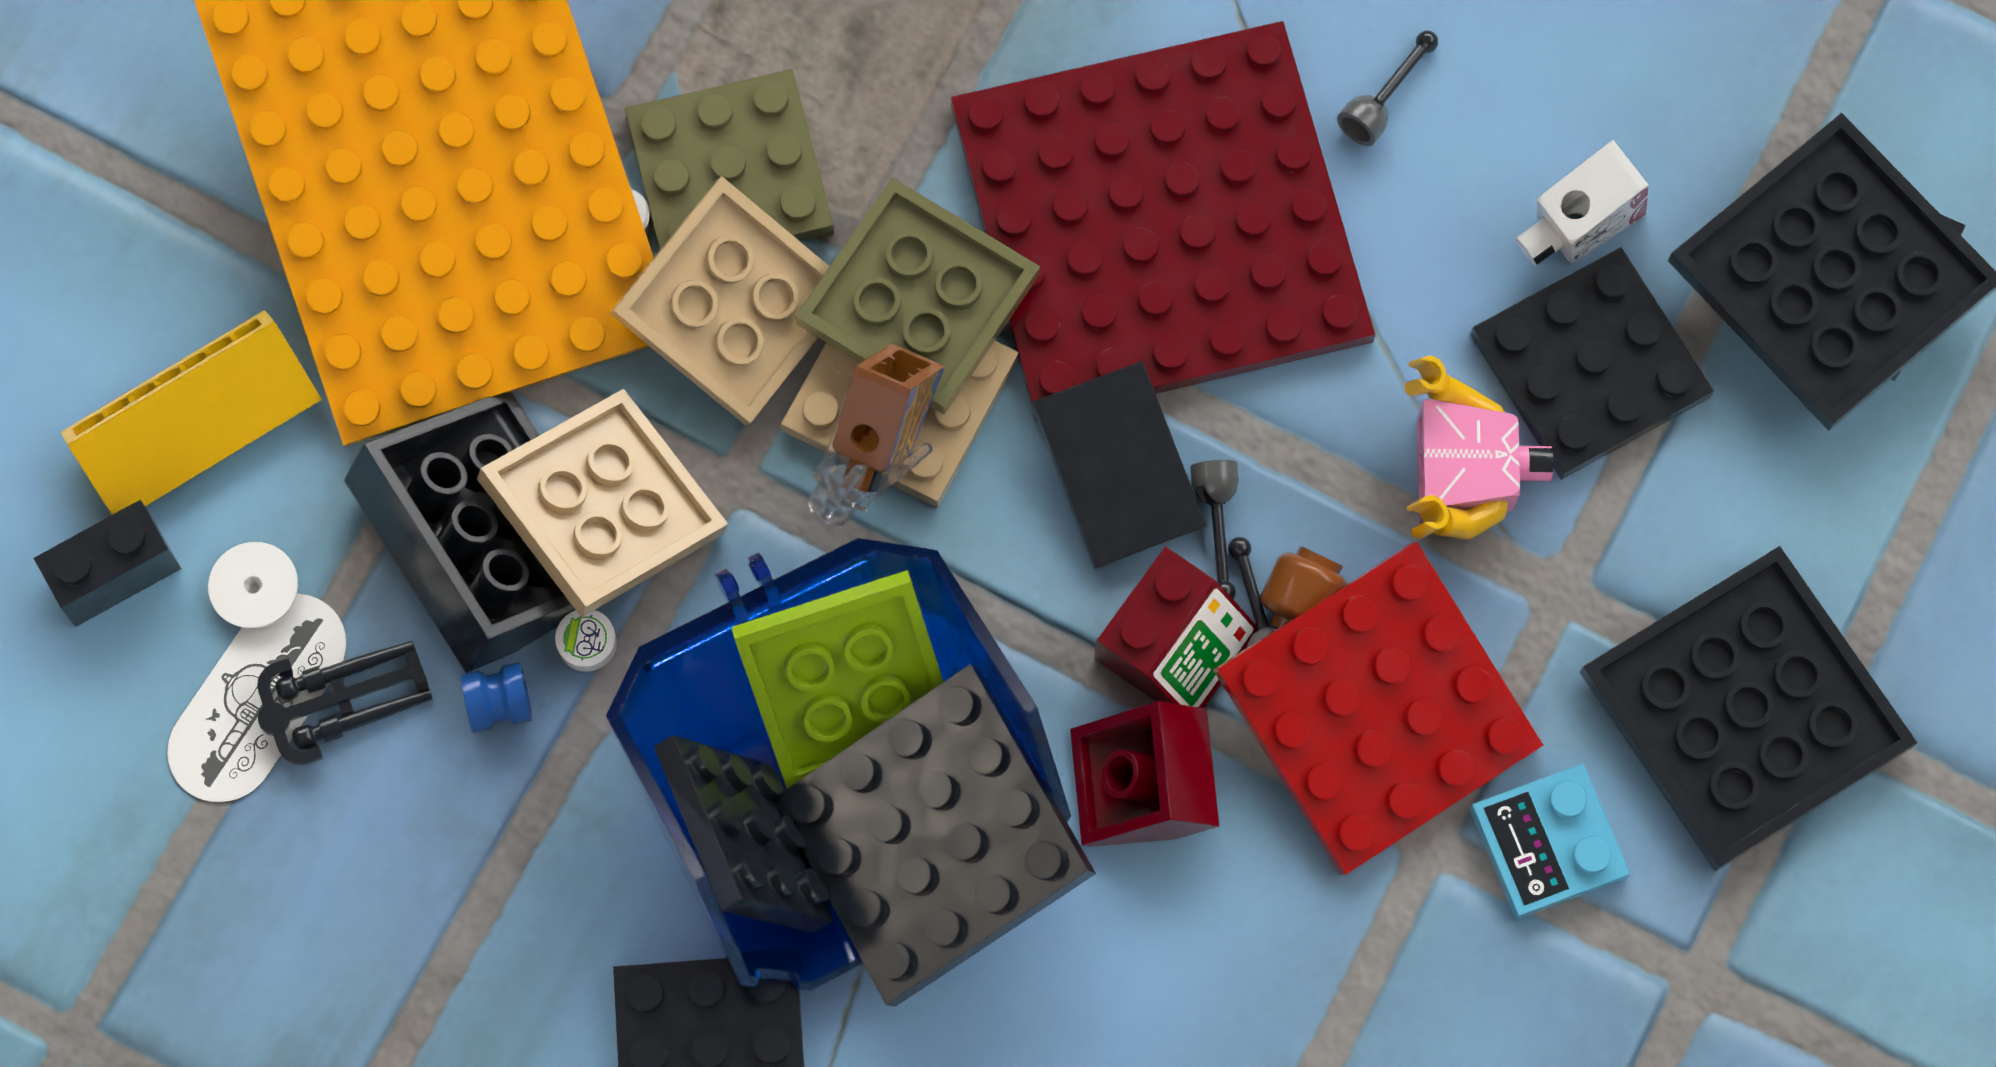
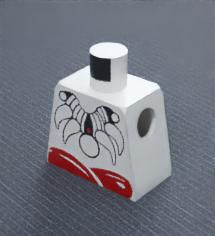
(1600, 190)

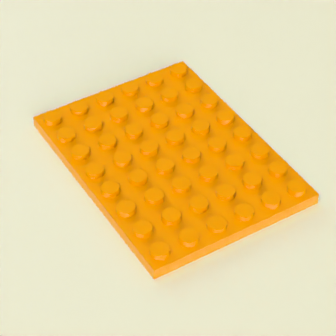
(433, 194)

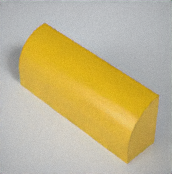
(191, 415)

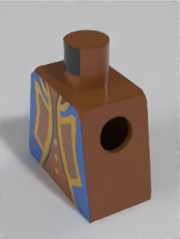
(885, 411)

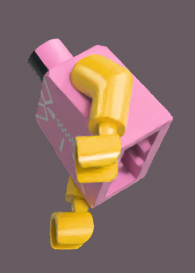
(1467, 457)

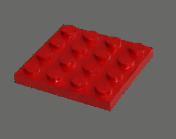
(1378, 708)

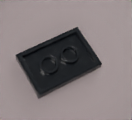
(1118, 464)

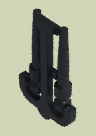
(276, 718)

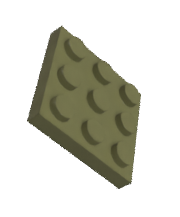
(740, 131)
(921, 284)

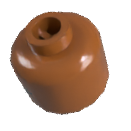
(1299, 583)

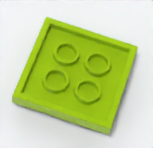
(836, 669)

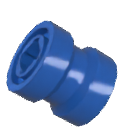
(496, 697)

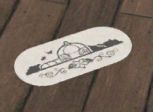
(217, 741)

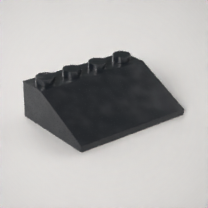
(451, 535)

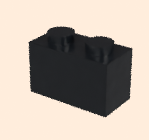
(107, 563)

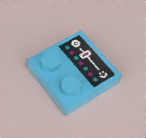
(1549, 841)

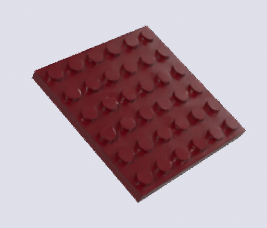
(1166, 214)

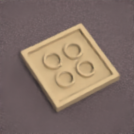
(726, 301)
(951, 435)
(602, 502)

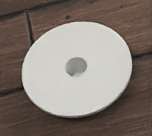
(253, 585)

